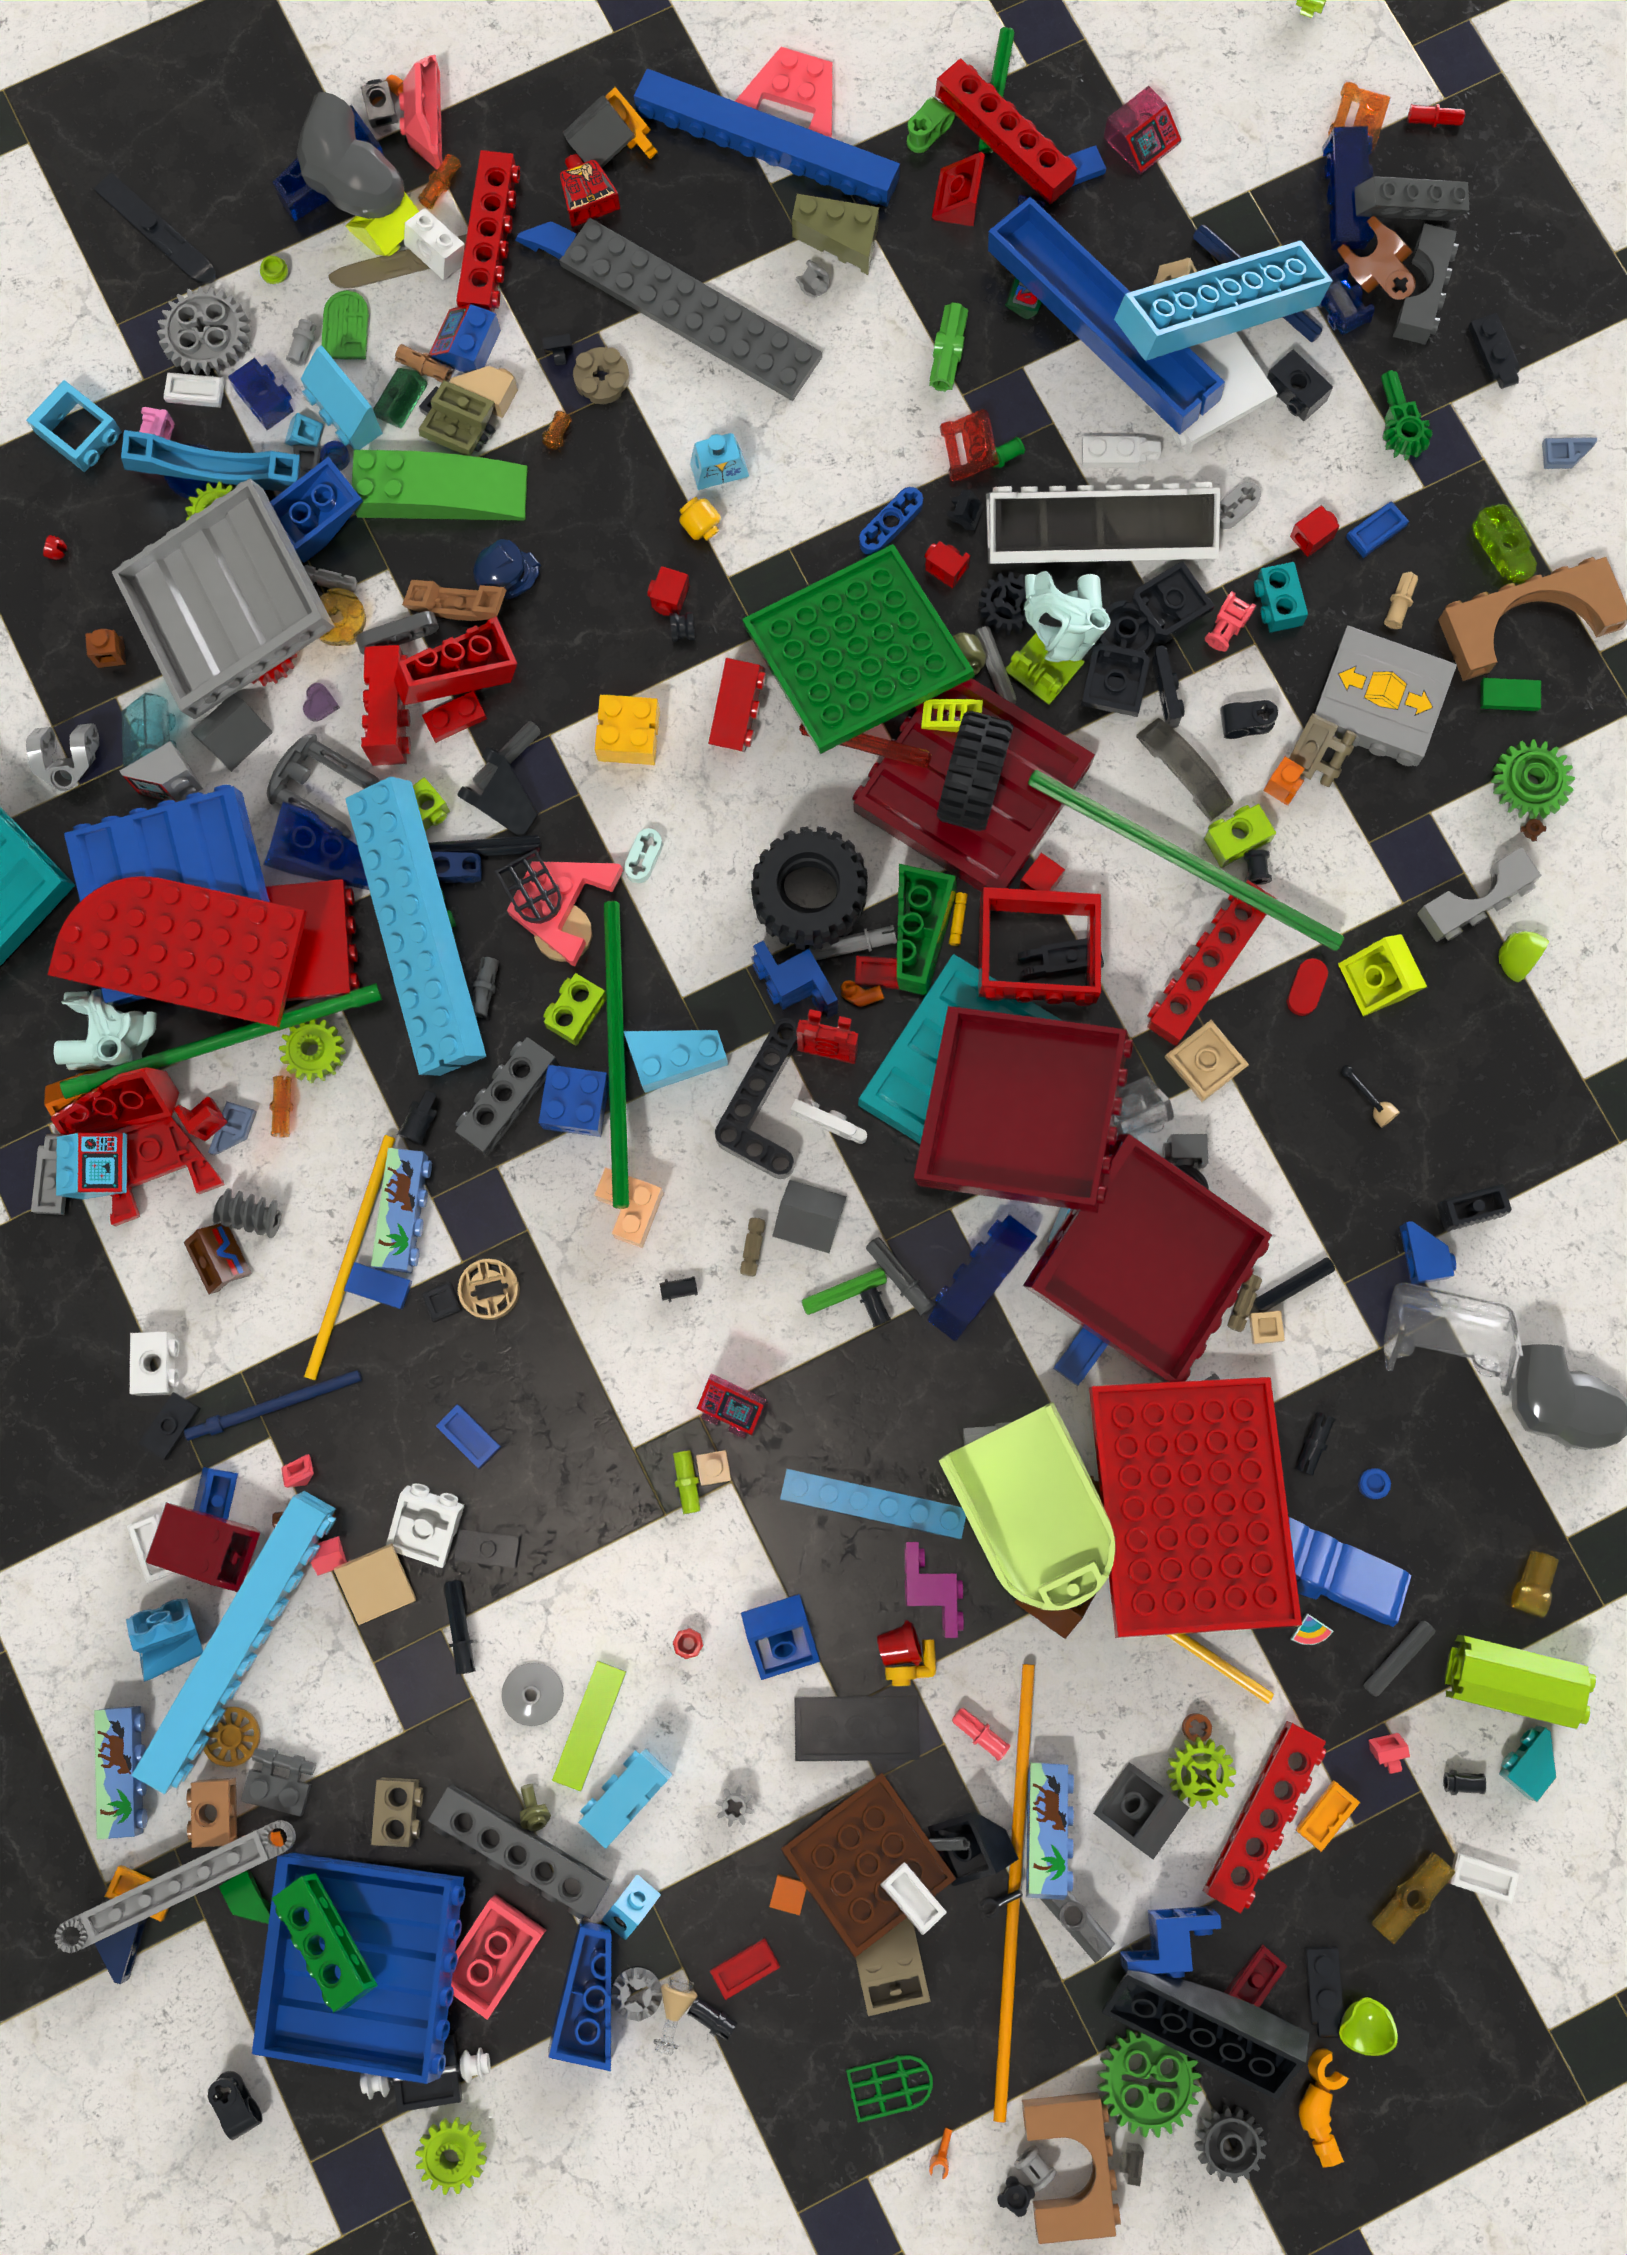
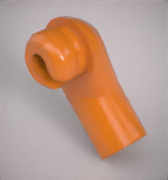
(860, 996)

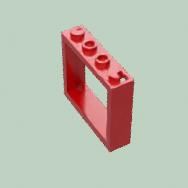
(1045, 903)

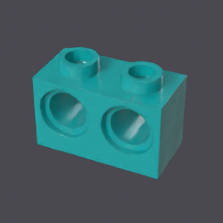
(1287, 597)

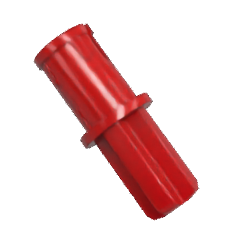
(1435, 115)

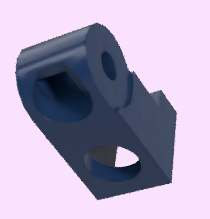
(457, 867)

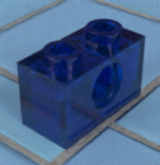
(253, 379)

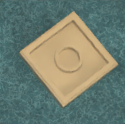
(1206, 1060)
(375, 1584)

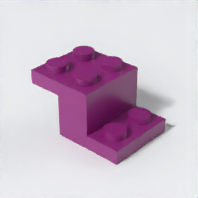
(933, 1590)

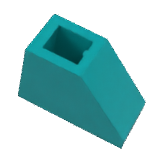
(1532, 1765)

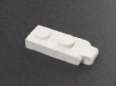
(832, 1122)

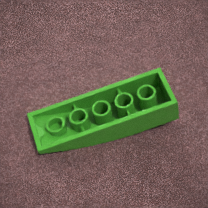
(437, 486)

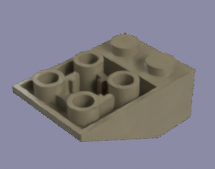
(893, 1971)

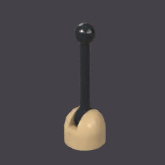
(1384, 1111)

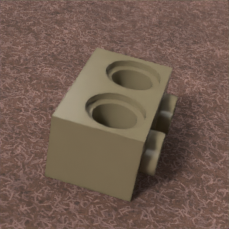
(388, 1810)

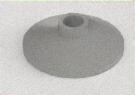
(548, 1691)

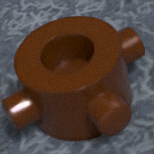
(1533, 829)

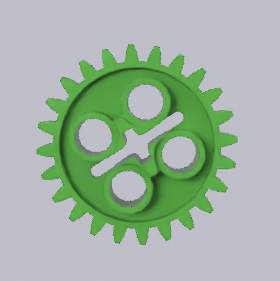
(1145, 2110)

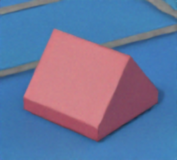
(329, 1556)

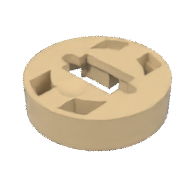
(486, 1275)

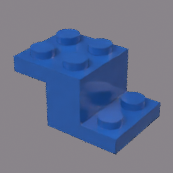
(794, 980)
(1171, 1940)

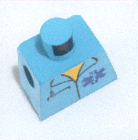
(717, 461)

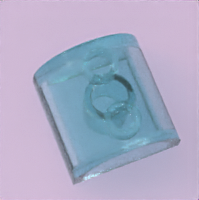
(145, 726)

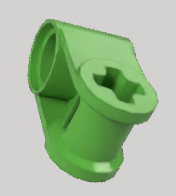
(928, 125)

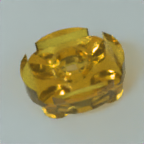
(352, 611)

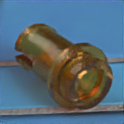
(553, 436)

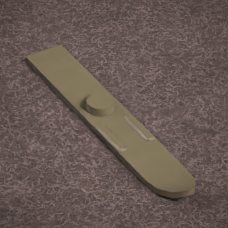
(379, 269)

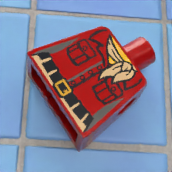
(587, 190)

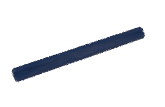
(1225, 254)

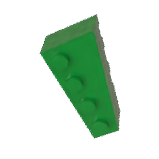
(922, 921)

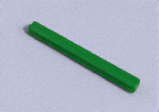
(1000, 70)

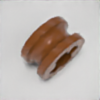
(1199, 1718)

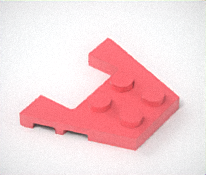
(795, 82)
(570, 879)

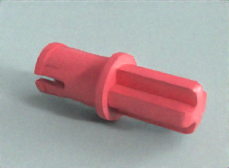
(980, 1733)

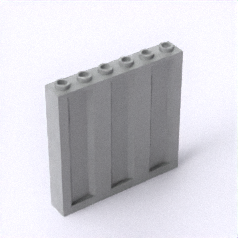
(222, 599)

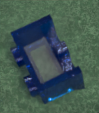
(1345, 303)

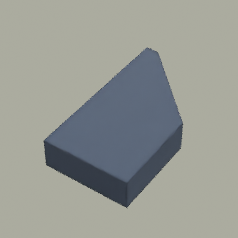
(235, 1131)

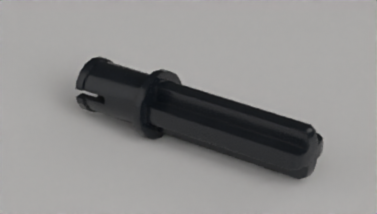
(459, 1630)

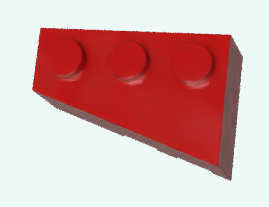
(737, 705)

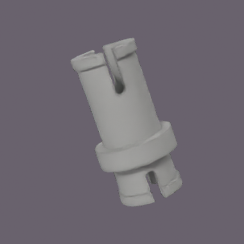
(302, 339)

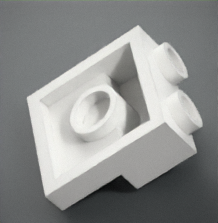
(425, 1524)

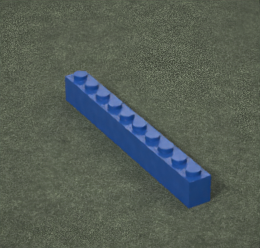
(767, 138)

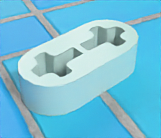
(637, 853)

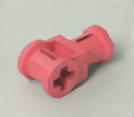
(1231, 618)

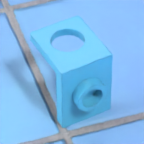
(631, 1906)

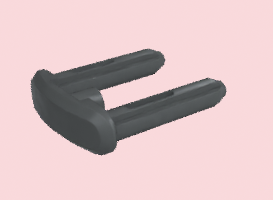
(290, 767)

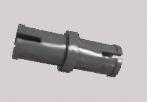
(484, 986)

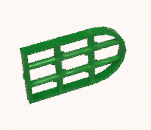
(878, 2080)

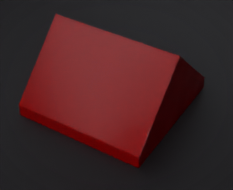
(959, 191)

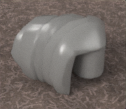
(814, 280)

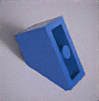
(1426, 1255)

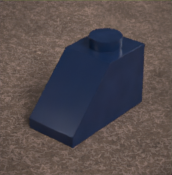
(120, 1951)

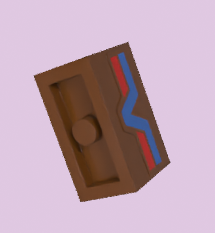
(216, 1257)

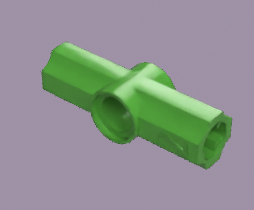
(948, 347)

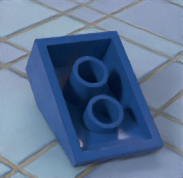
(316, 508)

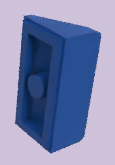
(215, 1492)

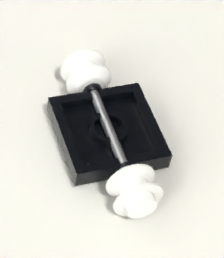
(436, 2093)

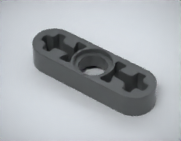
(399, 631)

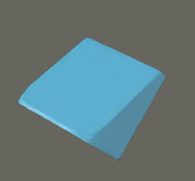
(303, 431)

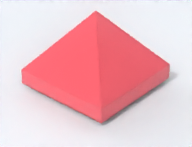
(298, 1472)

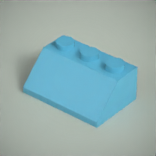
(339, 401)

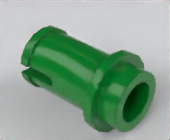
(1009, 451)

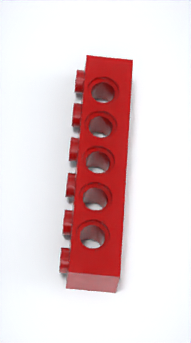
(991, 126)
(492, 170)
(1174, 1026)
(1248, 1824)

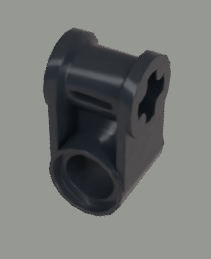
(1244, 719)
(236, 2109)

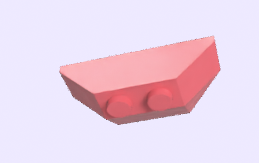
(423, 110)

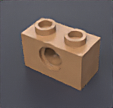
(223, 1796)

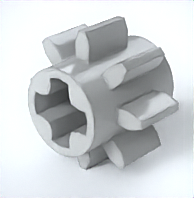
(736, 1798)

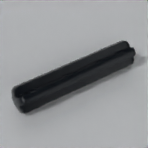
(1294, 1285)

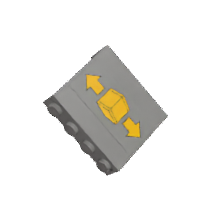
(1385, 695)

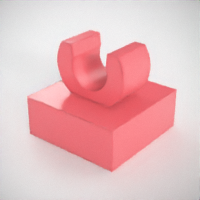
(1389, 1751)

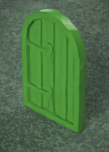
(345, 326)

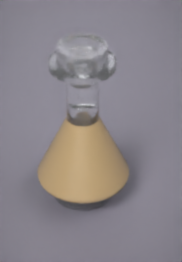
(677, 1998)

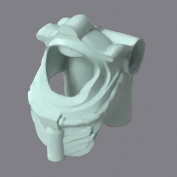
(1078, 611)
(111, 1037)

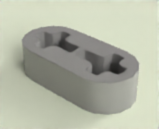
(1242, 509)

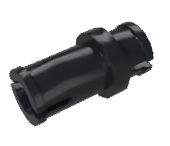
(712, 2019)

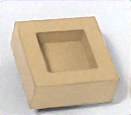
(1266, 1327)
(713, 1468)

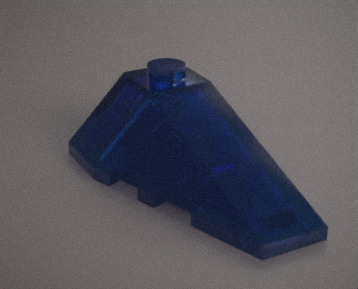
(313, 849)

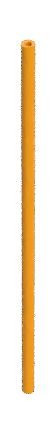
(1014, 1884)

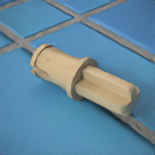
(1401, 600)

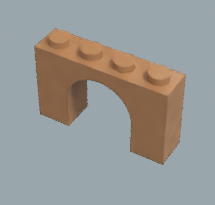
(1090, 2211)

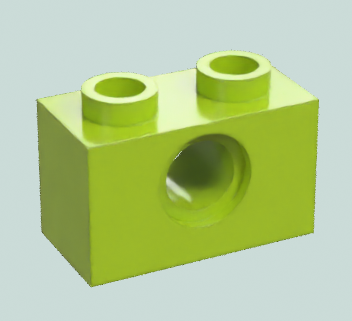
(1229, 848)

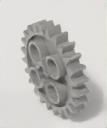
(203, 331)

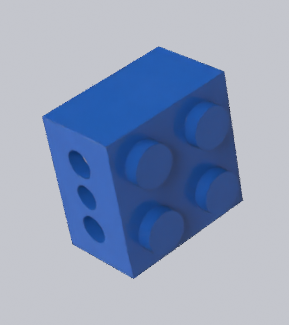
(574, 1100)

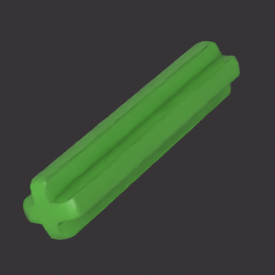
(844, 1291)

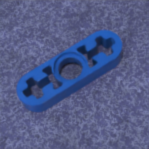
(893, 508)

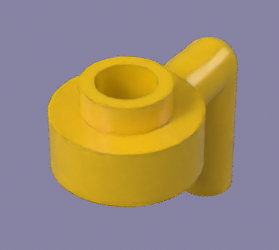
(902, 1674)

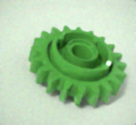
(1545, 767)

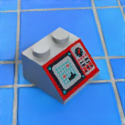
(162, 775)

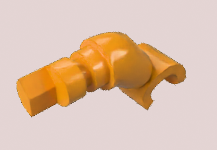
(1316, 2105)

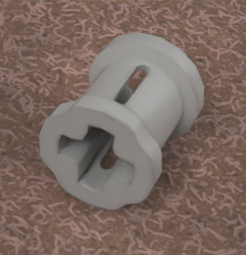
(1035, 2168)

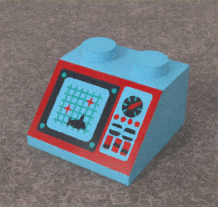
(91, 1165)

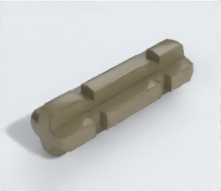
(752, 1247)
(1244, 1303)

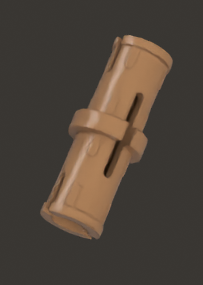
(423, 363)

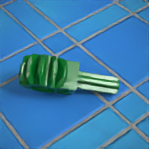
(1401, 419)

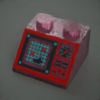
(1142, 130)
(732, 1406)

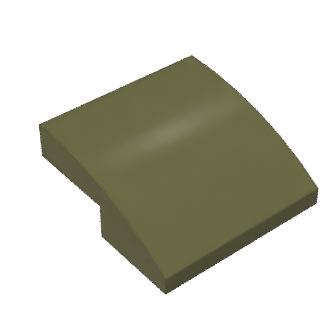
(456, 418)

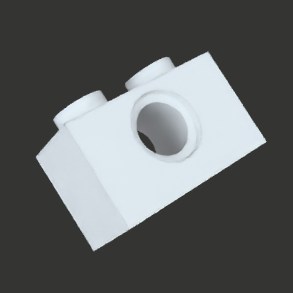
(434, 243)
(142, 1350)

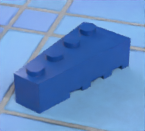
(584, 2010)

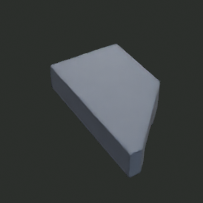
(1565, 452)

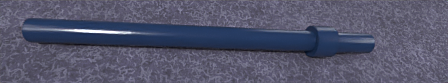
(216, 1424)

